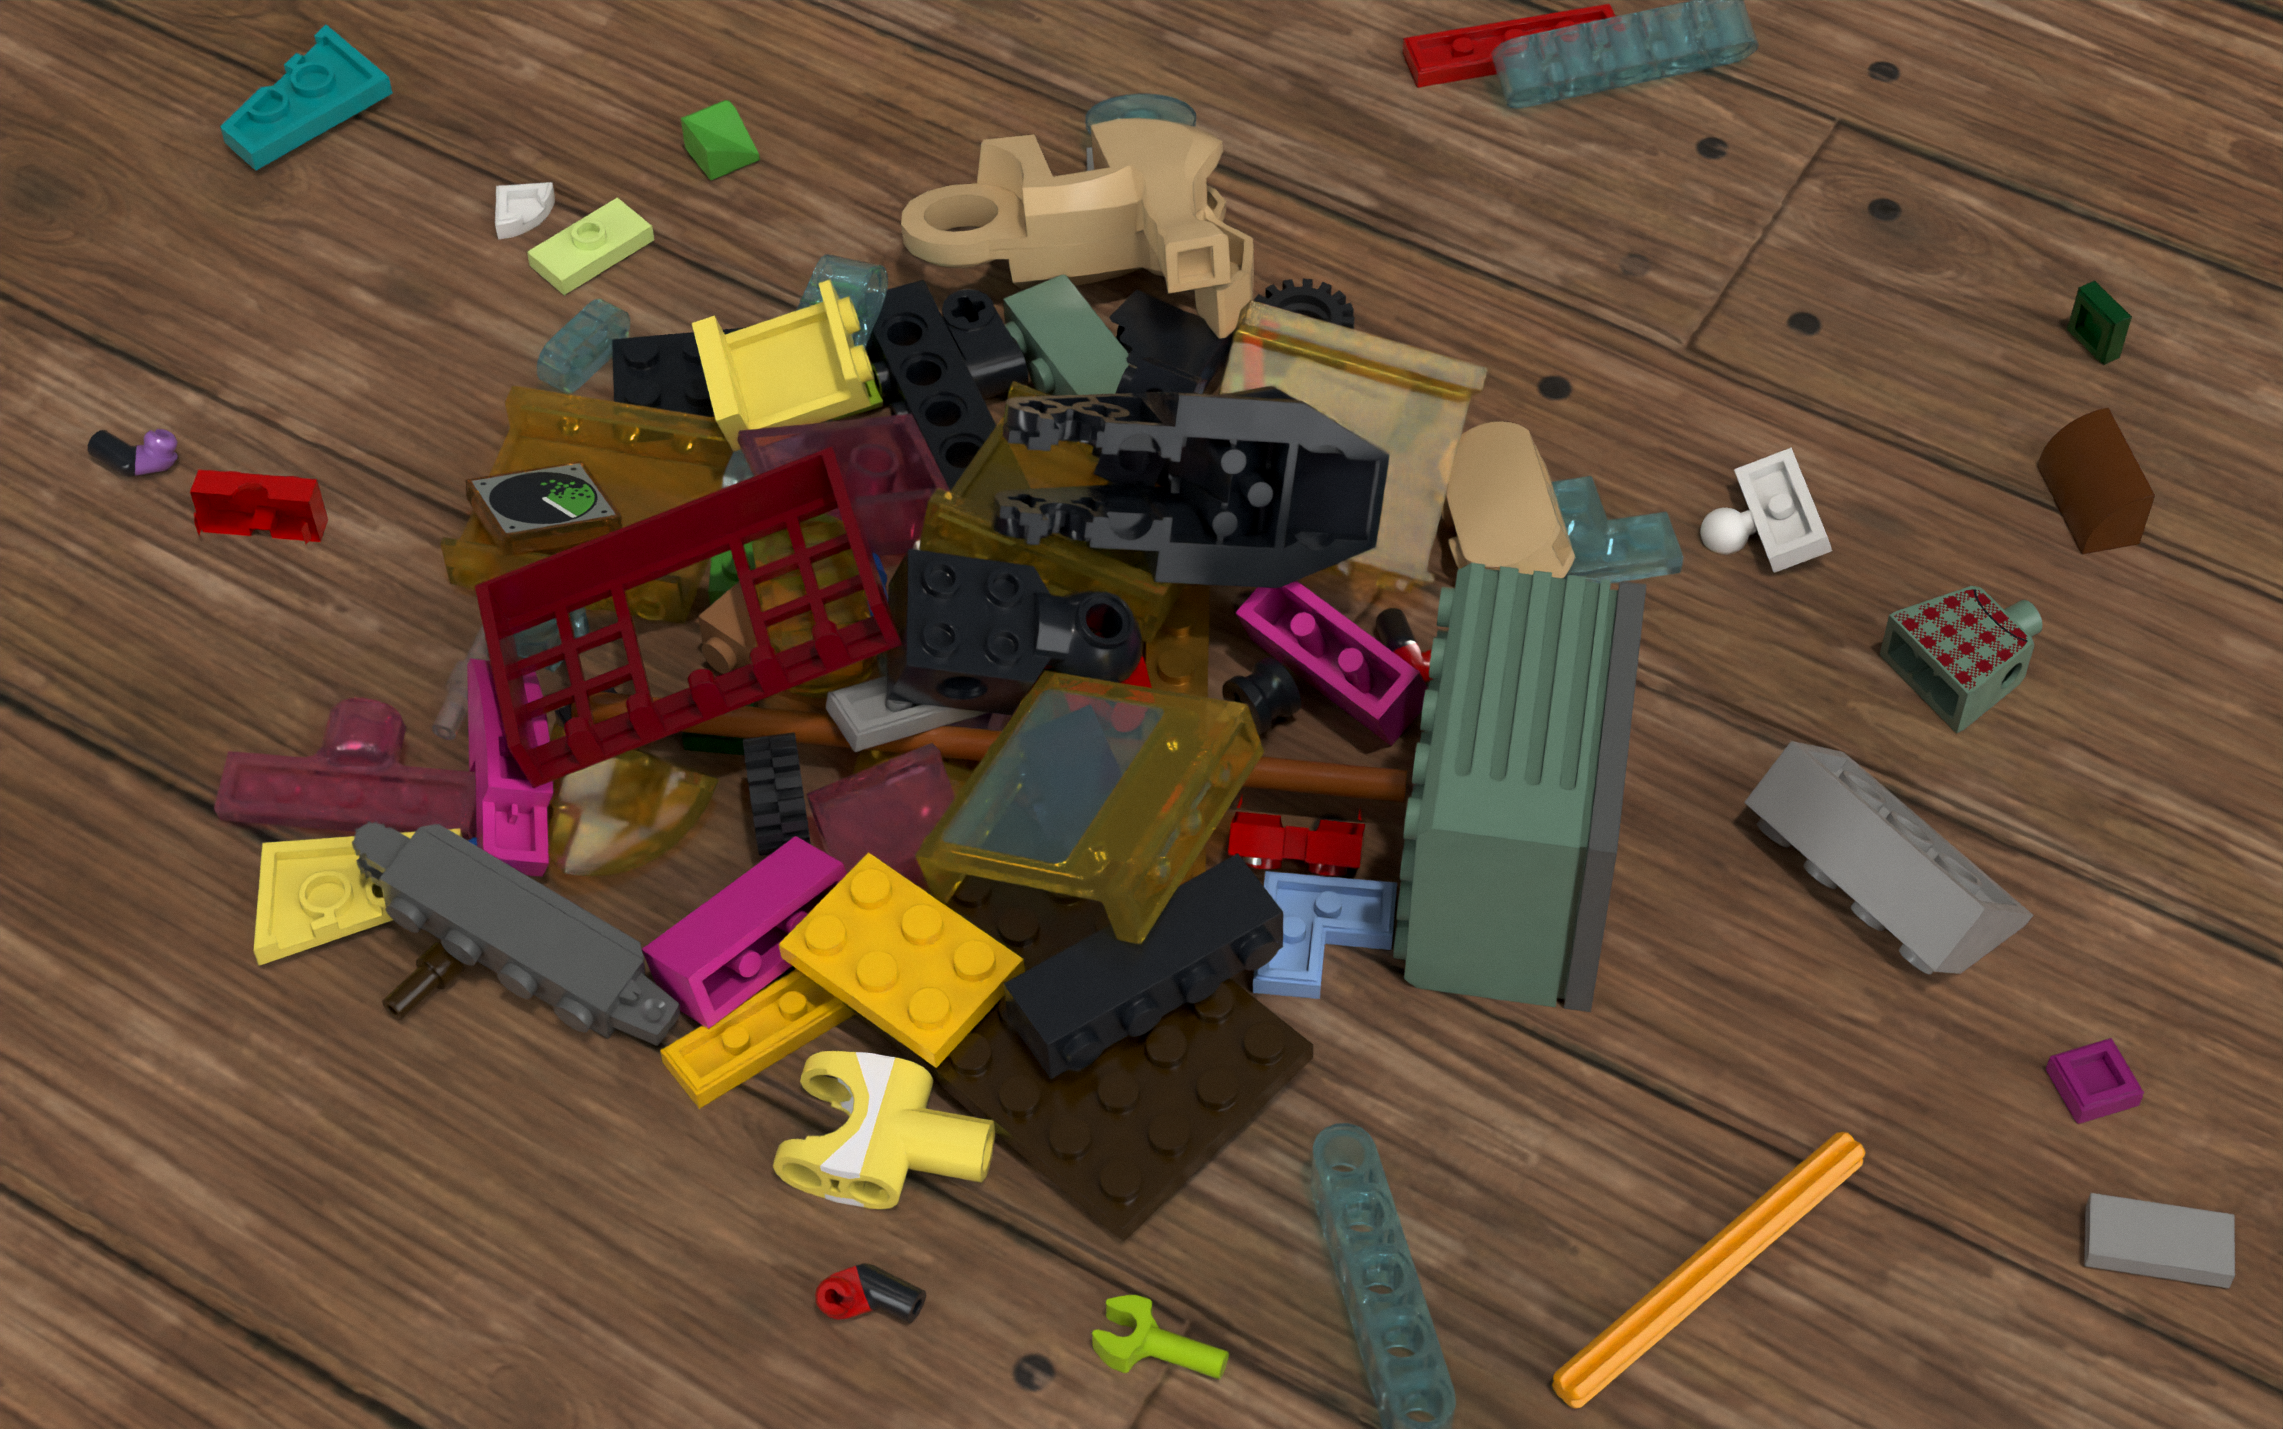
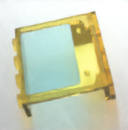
(1096, 796)

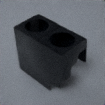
(1173, 336)

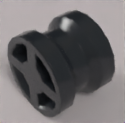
(1267, 691)

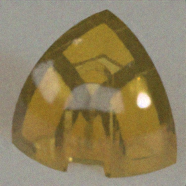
(623, 811)

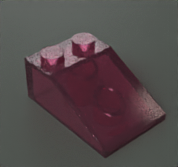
(882, 460)

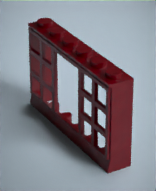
(655, 549)

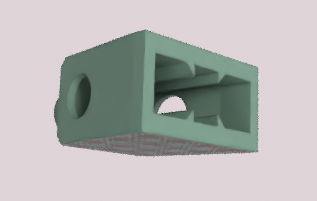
(1961, 651)

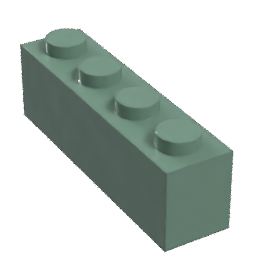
(1064, 340)

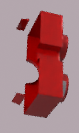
(244, 502)
(1266, 842)

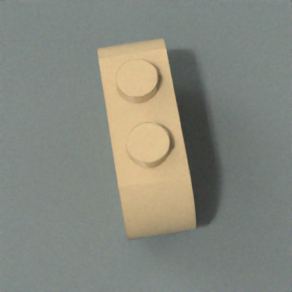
(1505, 504)

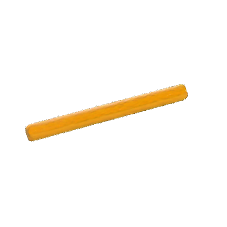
(1707, 1270)

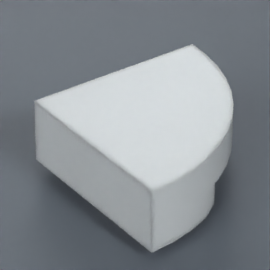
(522, 207)

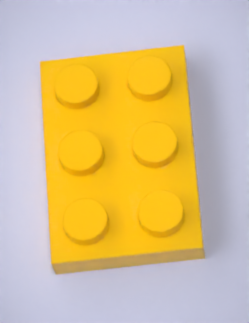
(901, 959)

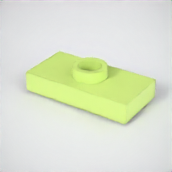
(590, 246)

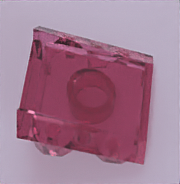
(884, 811)

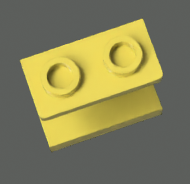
(785, 368)

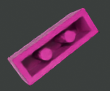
(1335, 657)
(733, 939)

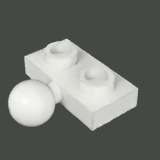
(1777, 510)

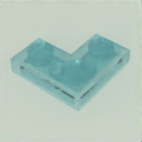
(1616, 547)

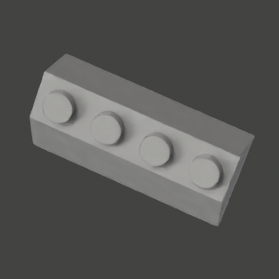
(1884, 859)

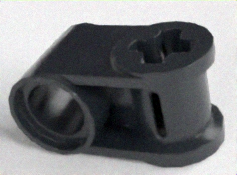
(984, 342)

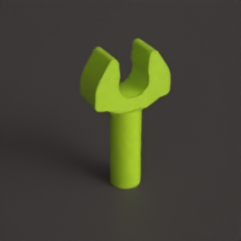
(1150, 1340)

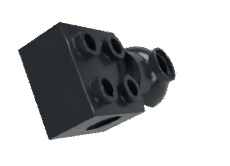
(988, 628)

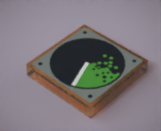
(542, 507)

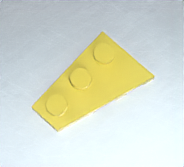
(313, 896)

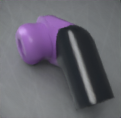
(152, 457)

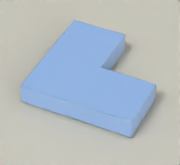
(1322, 913)

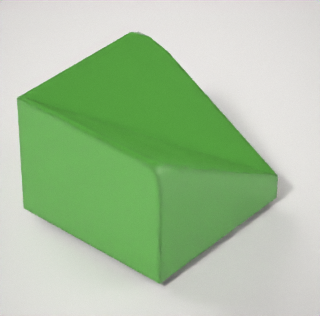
(718, 140)

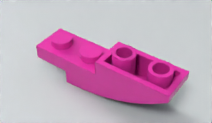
(508, 809)

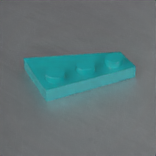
(310, 98)

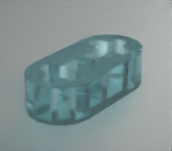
(582, 346)

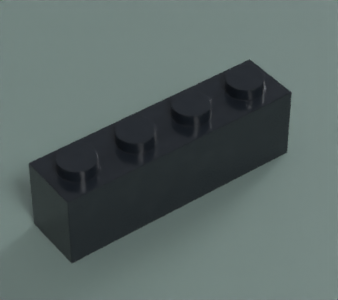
(1120, 988)

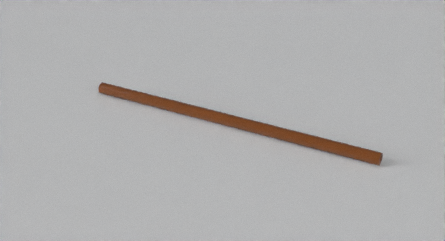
(973, 743)

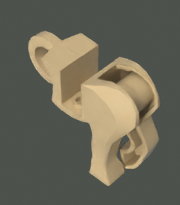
(1132, 212)

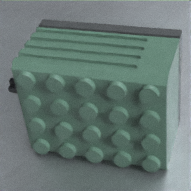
(1519, 786)

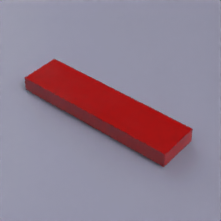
(1468, 50)

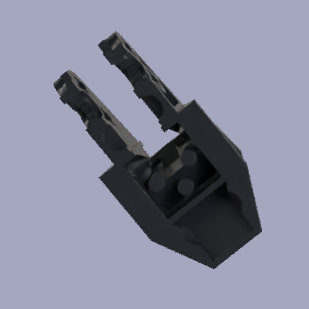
(1250, 493)

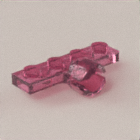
(348, 781)

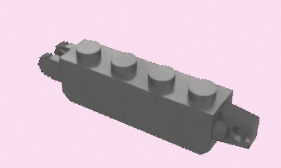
(516, 929)

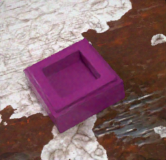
(2094, 1081)

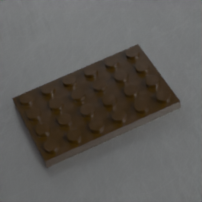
(1147, 1106)

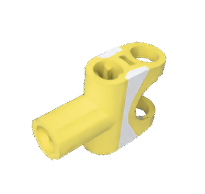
(884, 1135)

